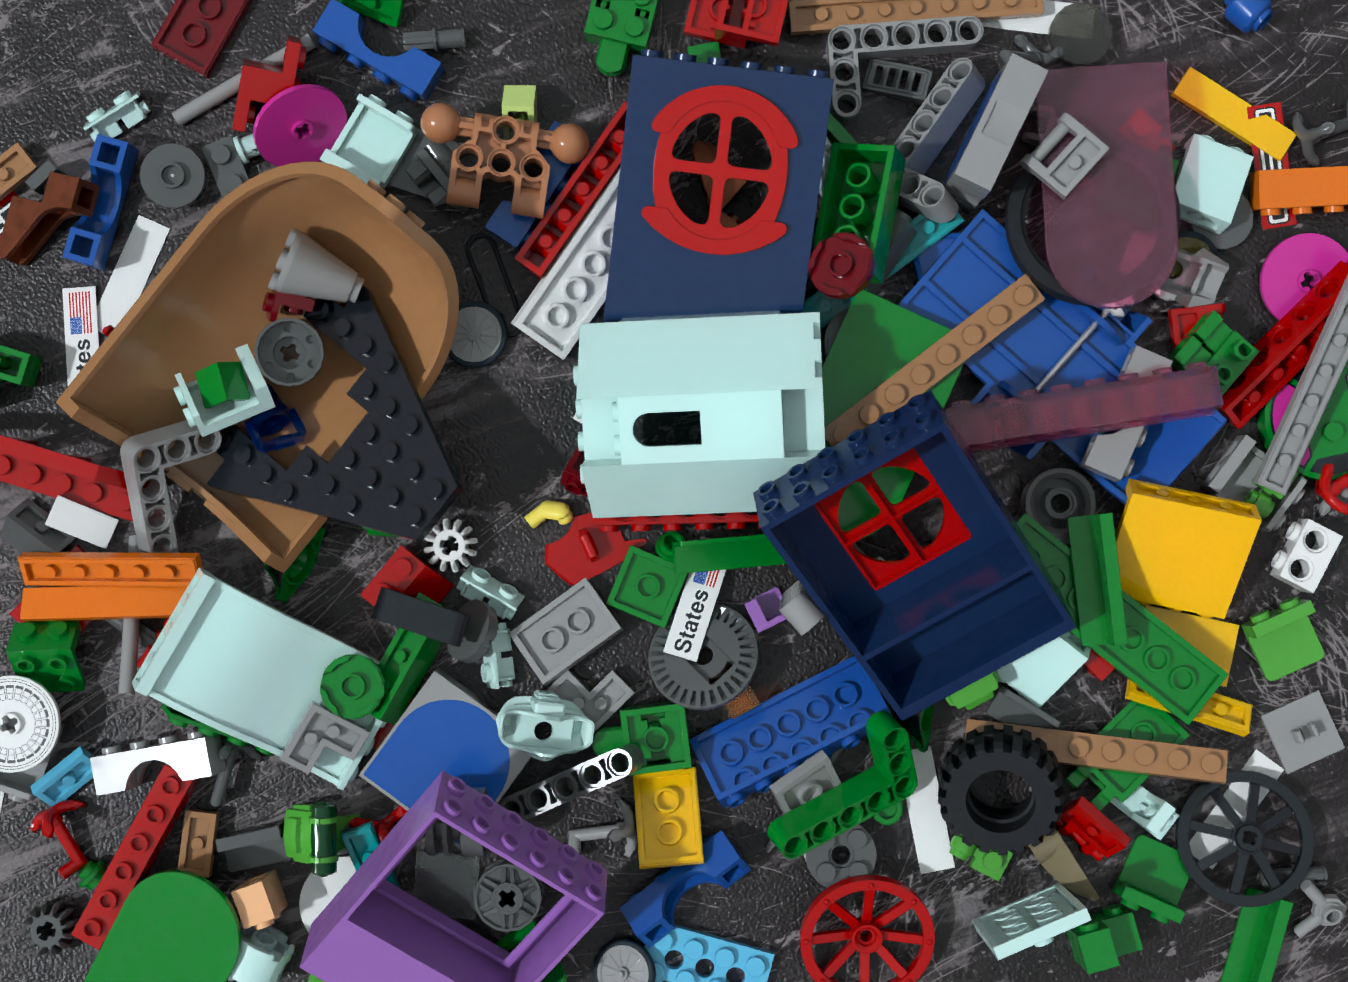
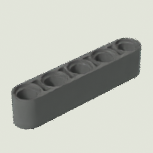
(582, 777)

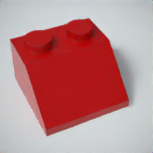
(409, 575)

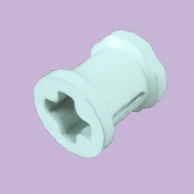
(246, 147)

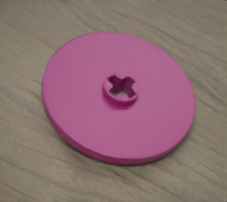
(291, 109)
(1287, 264)

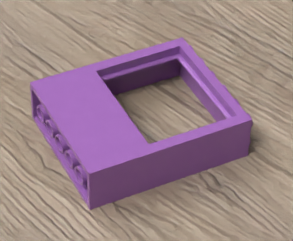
(390, 936)

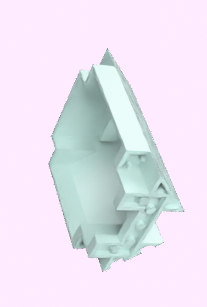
(744, 372)

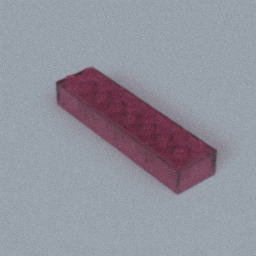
(1088, 409)

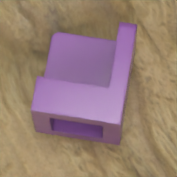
(765, 609)

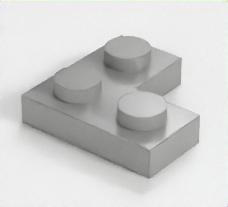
(599, 702)
(321, 729)

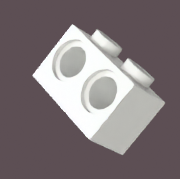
(1312, 561)

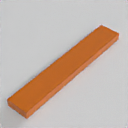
(108, 569)
(98, 602)

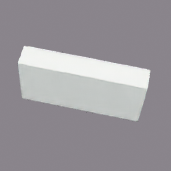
(81, 522)

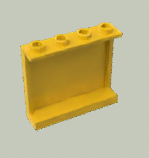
(1183, 547)

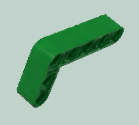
(856, 799)

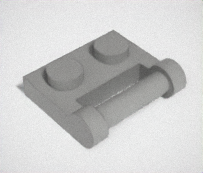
(1072, 163)

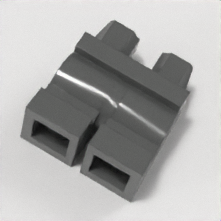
(436, 162)

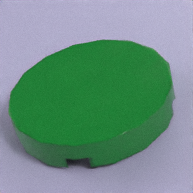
(352, 686)

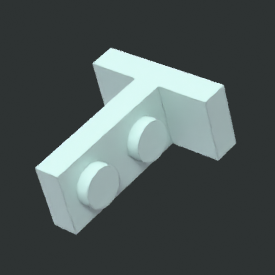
(1148, 811)

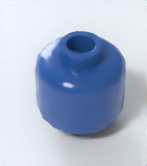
(1248, 14)

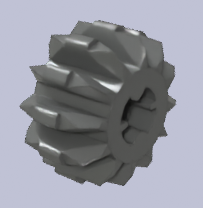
(40, 932)

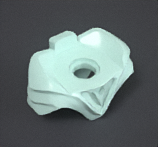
(569, 725)

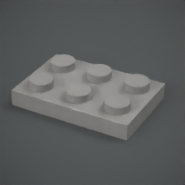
(565, 631)

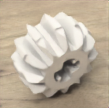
(454, 555)

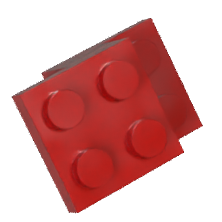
(736, 21)
(263, 81)

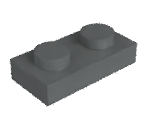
(225, 165)

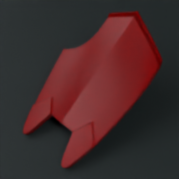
(587, 551)

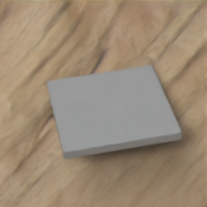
(1302, 731)

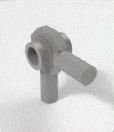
(1325, 910)

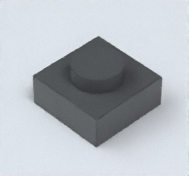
(39, 178)

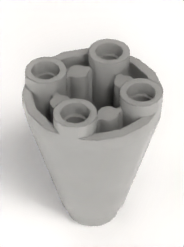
(313, 271)

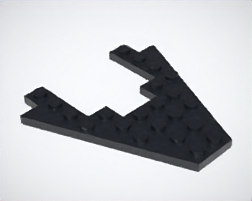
(390, 467)

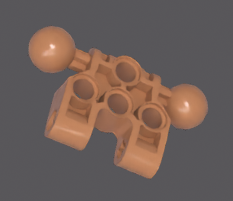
(443, 124)

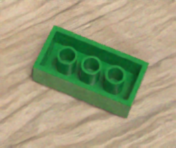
(862, 197)

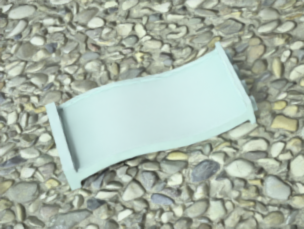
(246, 670)

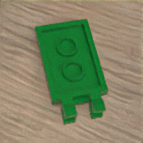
(1132, 722)

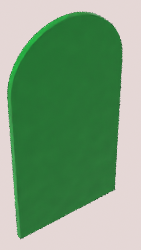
(868, 349)
(171, 931)

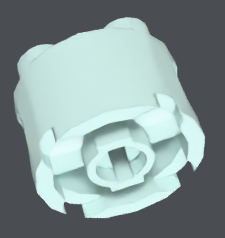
(261, 955)

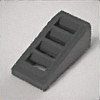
(905, 94)

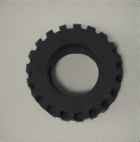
(1001, 827)

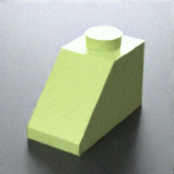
(519, 103)

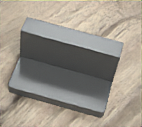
(27, 532)
(1013, 709)
(253, 847)

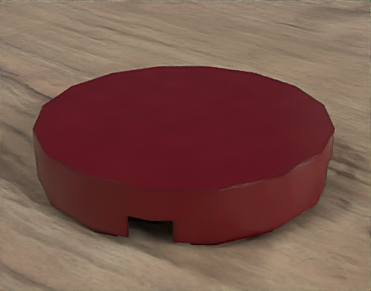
(841, 265)

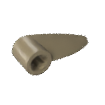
(1062, 865)

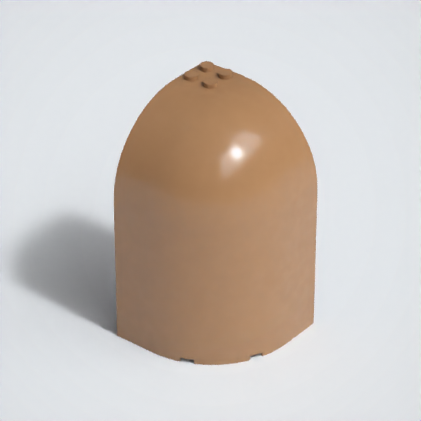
(213, 301)

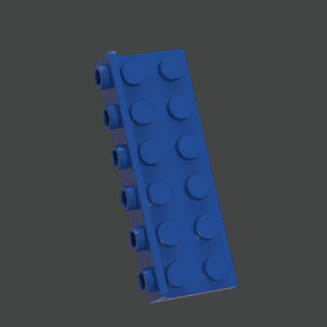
(786, 730)

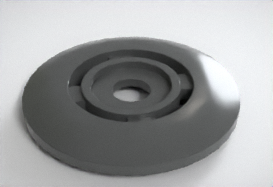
(688, 682)

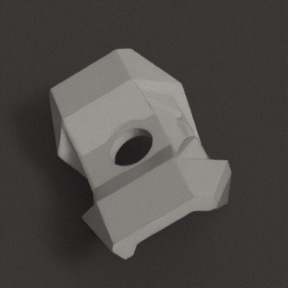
(1197, 282)

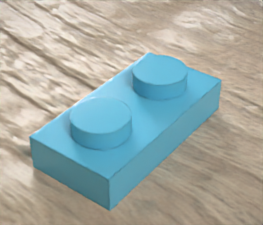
(64, 778)

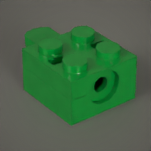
(619, 29)
(656, 729)

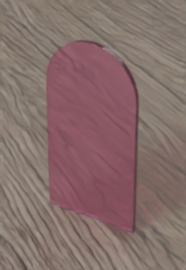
(1119, 226)

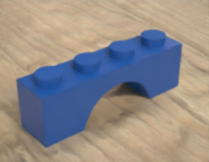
(412, 71)
(112, 170)
(516, 229)
(653, 909)

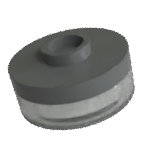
(174, 176)

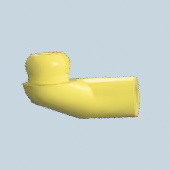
(549, 510)

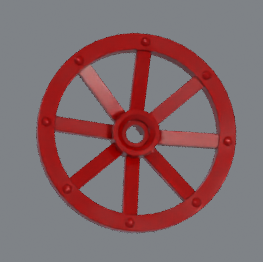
(876, 934)

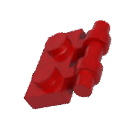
(1091, 829)

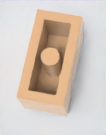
(260, 900)

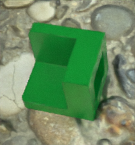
(222, 383)

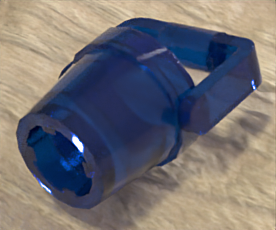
(272, 422)

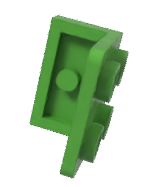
(1283, 638)

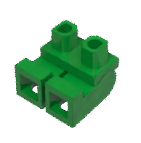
(1216, 345)

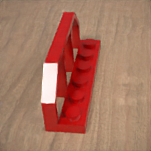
(64, 475)

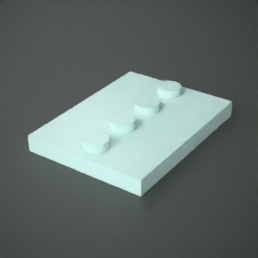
(1031, 921)

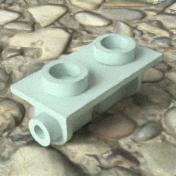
(125, 108)
(477, 583)
(496, 668)

